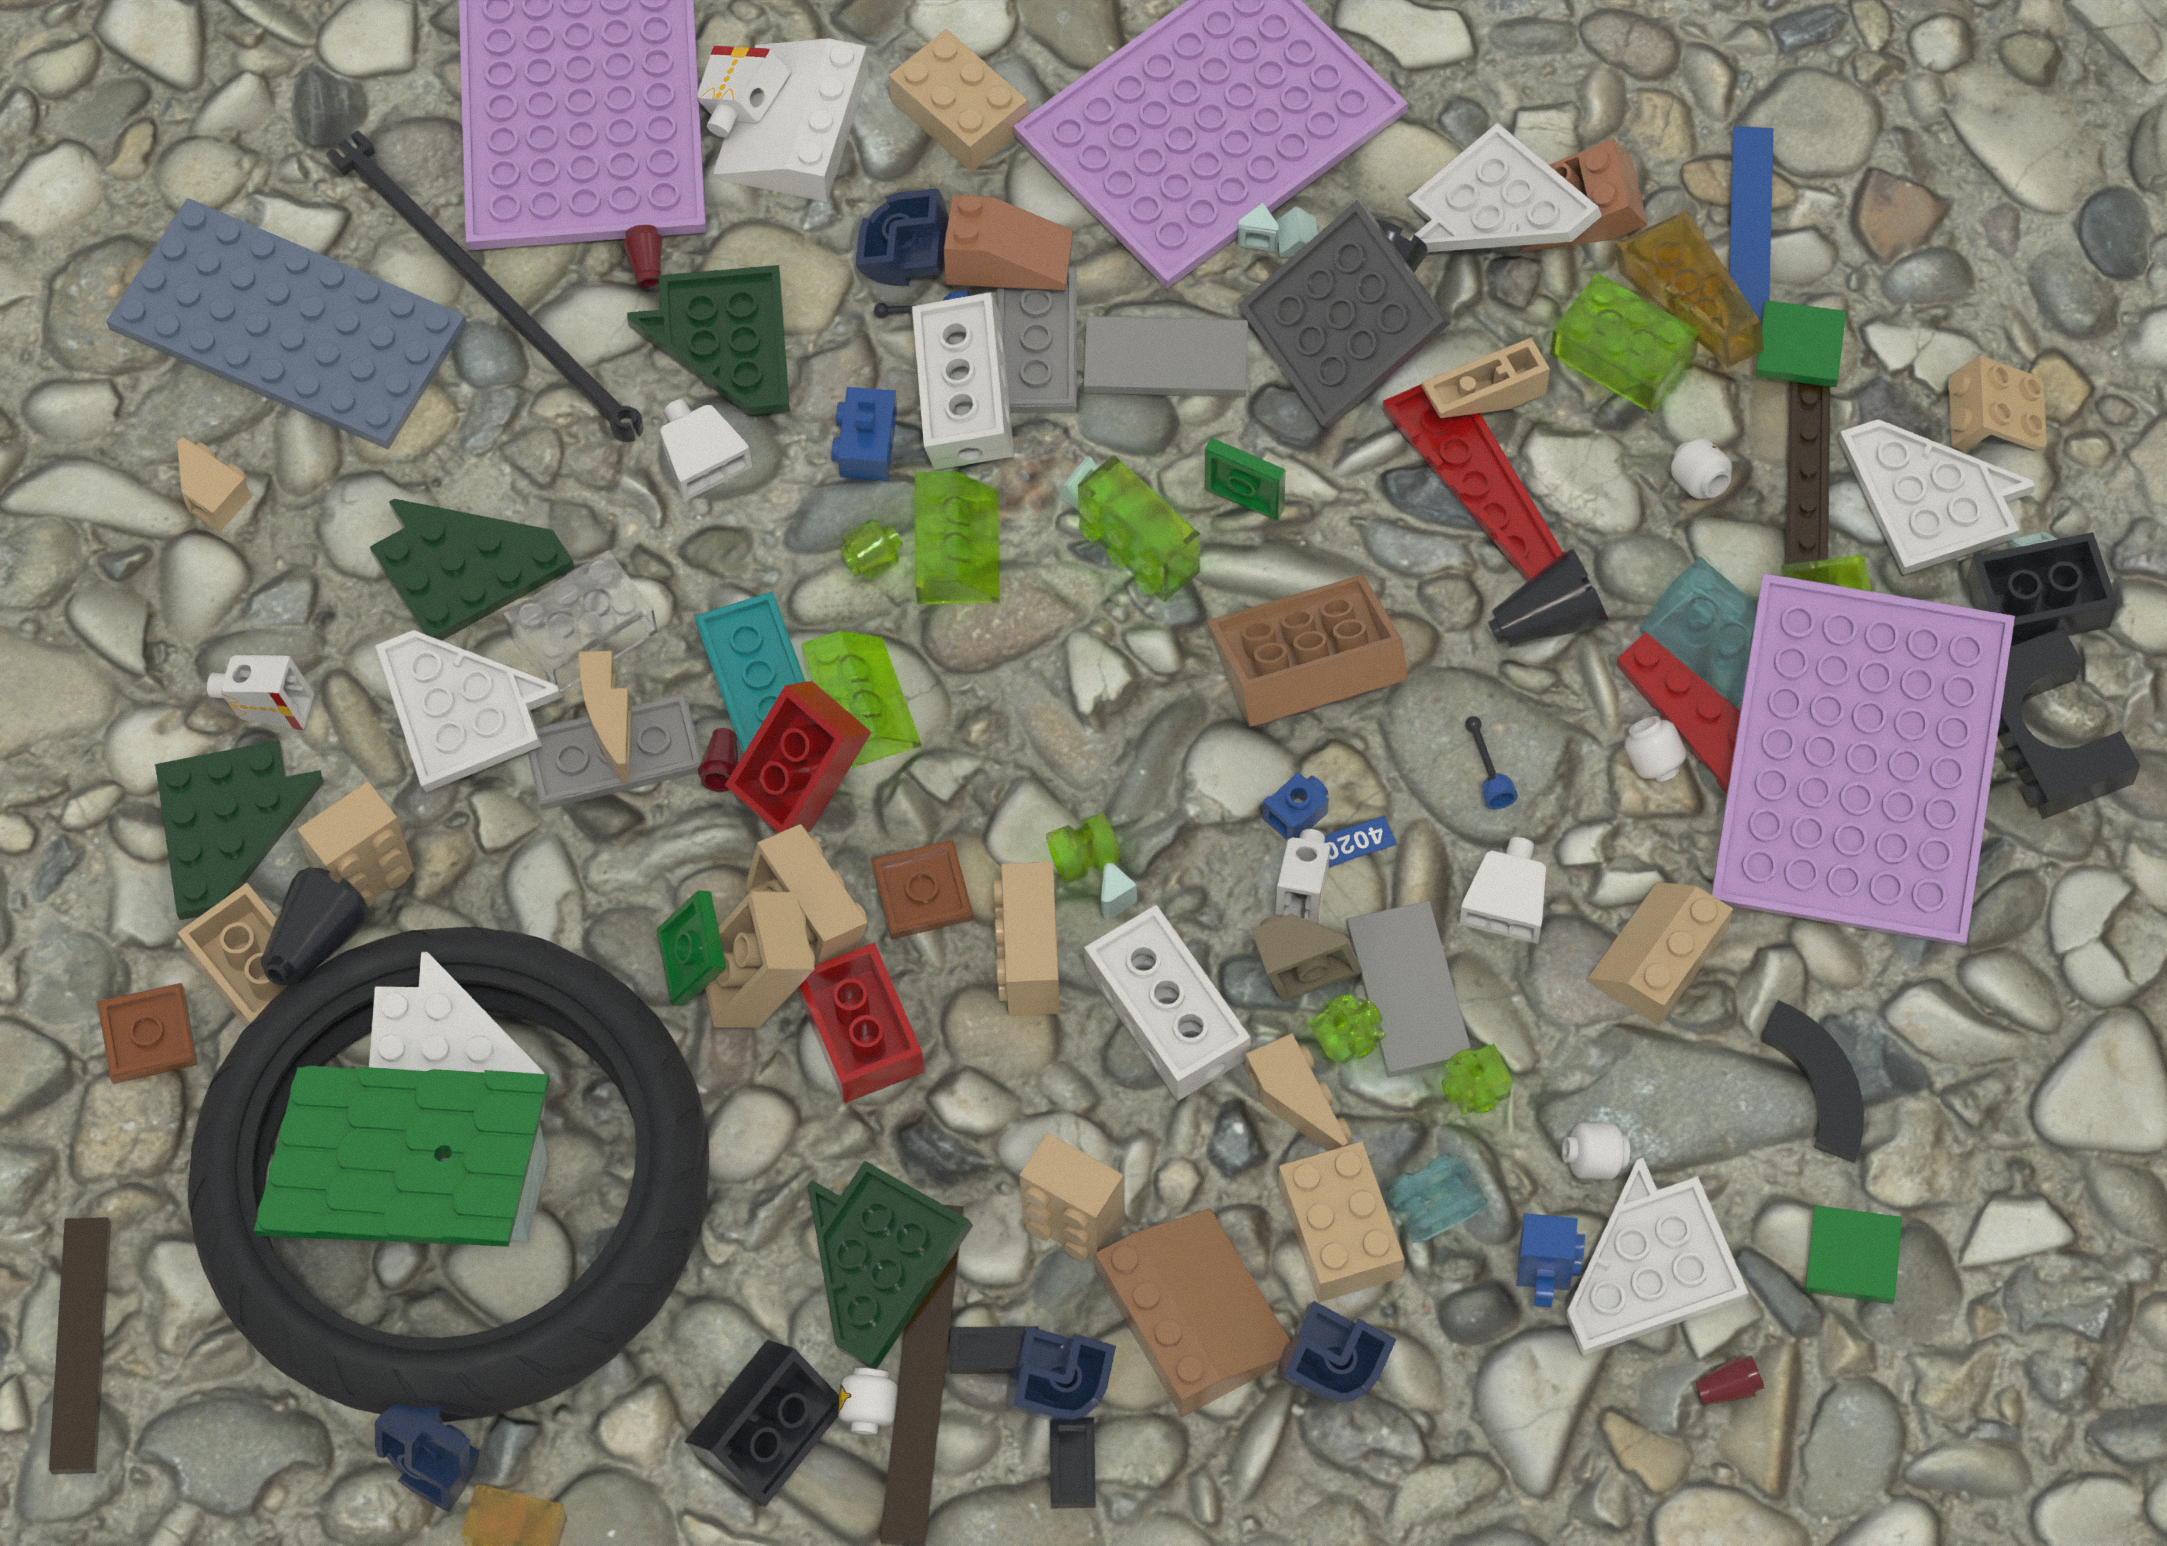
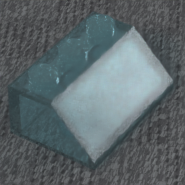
(1706, 627)

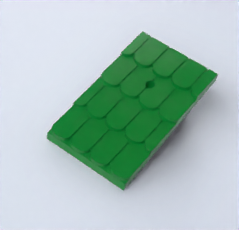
(407, 1157)

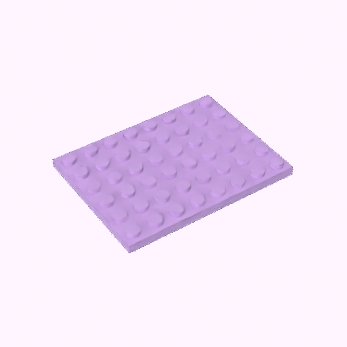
(579, 120)
(1207, 124)
(1863, 759)

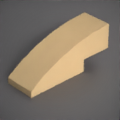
(607, 709)

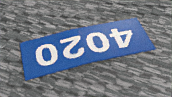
(1359, 840)

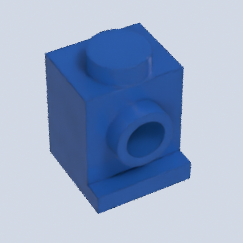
(1292, 817)

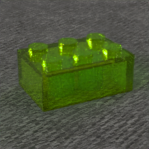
(1624, 342)
(1138, 529)

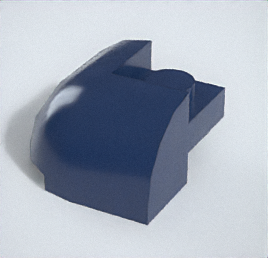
(903, 238)
(1334, 1355)
(1059, 1375)
(431, 1456)

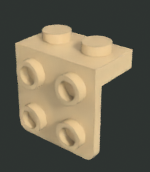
(1997, 402)

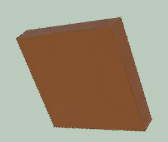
(922, 889)
(147, 1033)

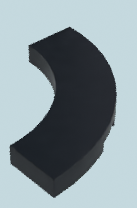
(1830, 1074)

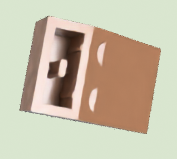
(1610, 181)

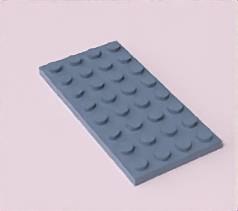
(287, 323)

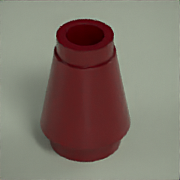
(644, 253)
(719, 760)
(1730, 1382)

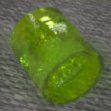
(1083, 848)

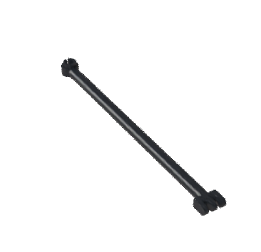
(470, 270)

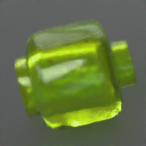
(870, 549)

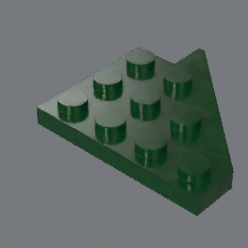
(725, 333)
(464, 565)
(225, 818)
(880, 1257)

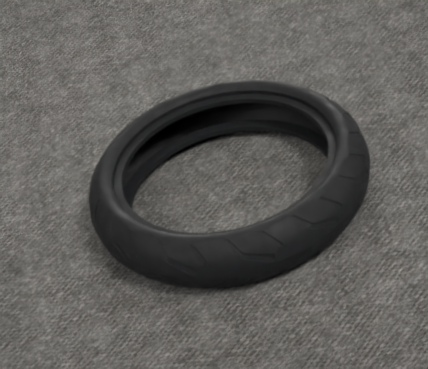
(490, 1368)

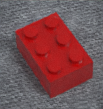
(798, 757)
(860, 1023)

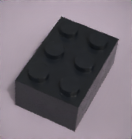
(2045, 587)

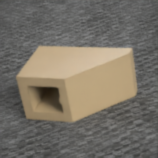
(208, 486)

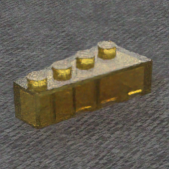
(1687, 280)

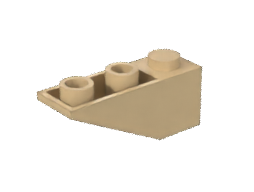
(1290, 1091)

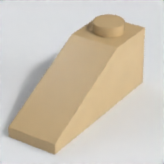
(1490, 382)

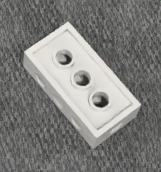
(962, 381)
(1159, 1027)

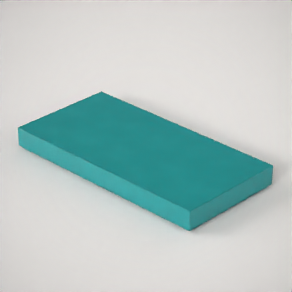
(749, 659)

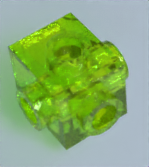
(1348, 1028)
(1476, 1080)

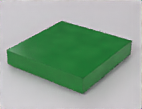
(1801, 343)
(1244, 479)
(691, 948)
(1853, 1254)

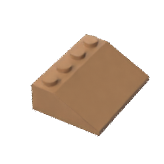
(1308, 650)
(1192, 1308)

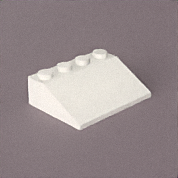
(806, 125)

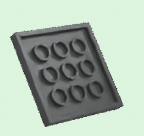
(1343, 314)

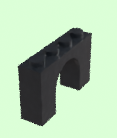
(2051, 775)

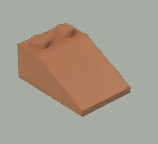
(1004, 246)

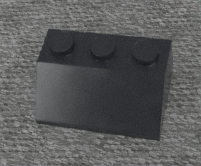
(766, 1422)

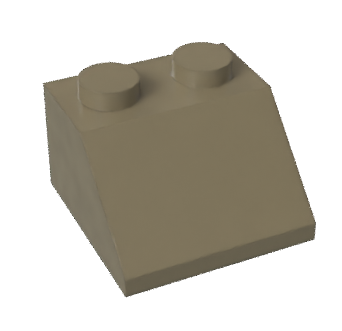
(1303, 955)

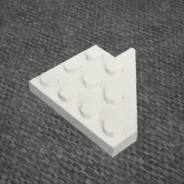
(1500, 198)
(1930, 496)
(459, 707)
(440, 1029)
(1654, 1265)

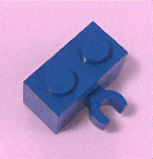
(866, 433)
(1549, 1255)

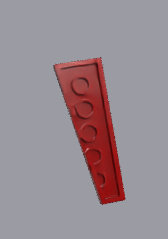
(1479, 476)
(1686, 700)

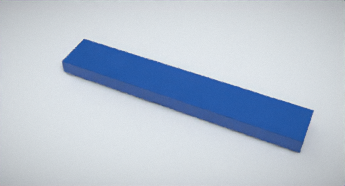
(1751, 214)

